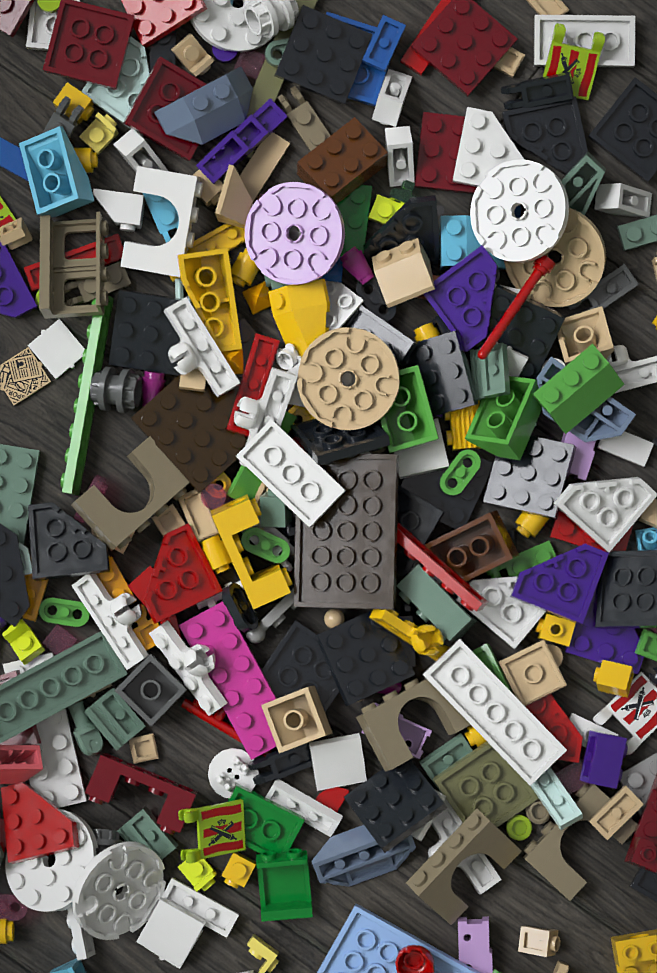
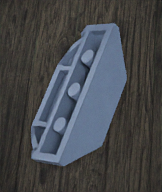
(209, 109)
(604, 422)
(357, 858)

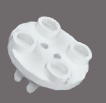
(225, 782)

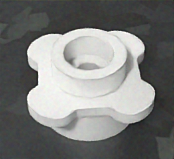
(287, 357)

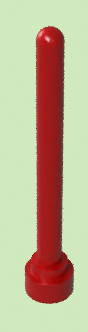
(541, 267)

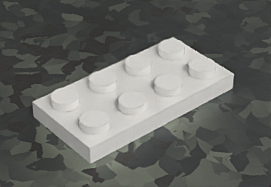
(618, 33)
(290, 473)

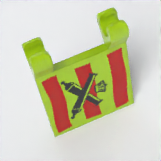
(576, 60)
(218, 830)

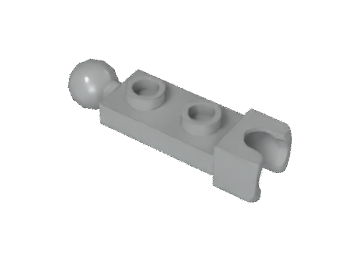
(273, 618)

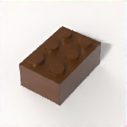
(343, 161)
(475, 546)

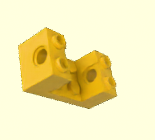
(259, 586)
(635, 952)

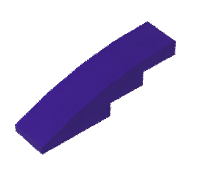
(242, 141)

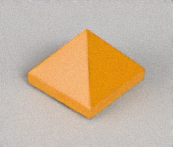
(257, 297)
(235, 360)

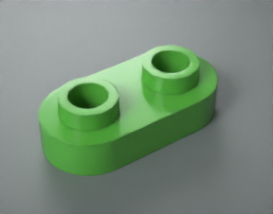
(459, 472)
(265, 546)
(64, 613)

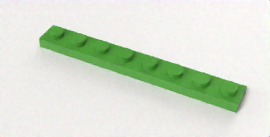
(83, 406)

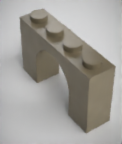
(114, 525)
(381, 721)
(472, 837)
(546, 852)

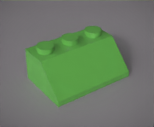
(578, 388)
(410, 417)
(506, 421)

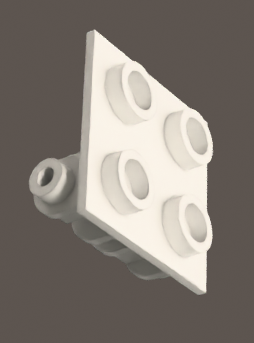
(342, 304)

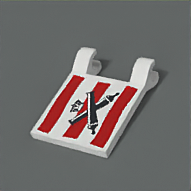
(635, 713)

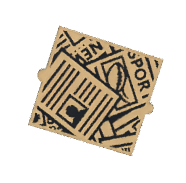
(22, 376)

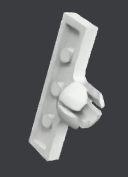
(198, 349)
(633, 373)
(270, 406)
(113, 618)
(191, 665)
(476, 866)

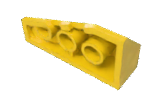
(211, 291)
(301, 312)

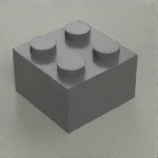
(151, 689)

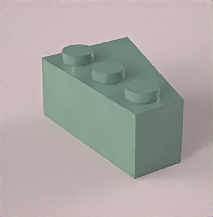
(583, 182)
(435, 604)

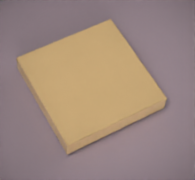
(532, 673)

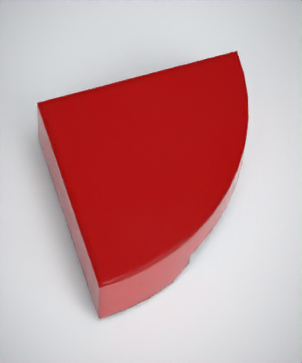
(332, 797)

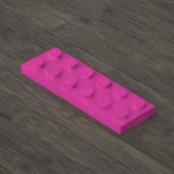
(235, 676)

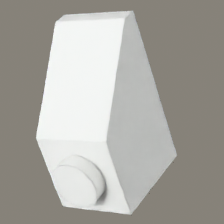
(391, 98)
(138, 152)
(400, 155)
(623, 200)
(123, 208)

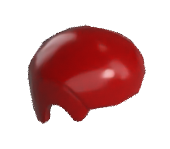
(414, 960)

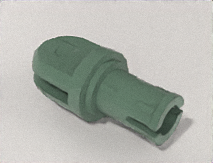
(86, 733)

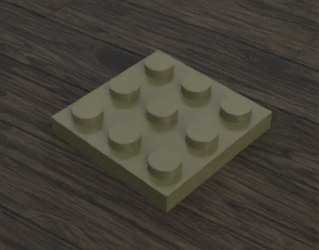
(487, 784)

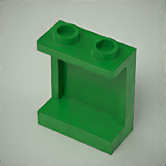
(284, 885)

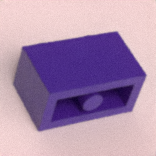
(603, 759)

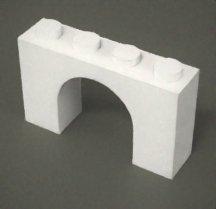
(182, 193)

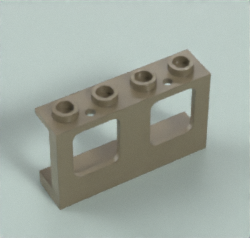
(57, 269)

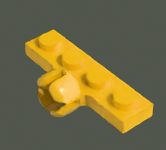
(424, 639)

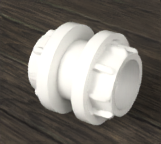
(270, 16)

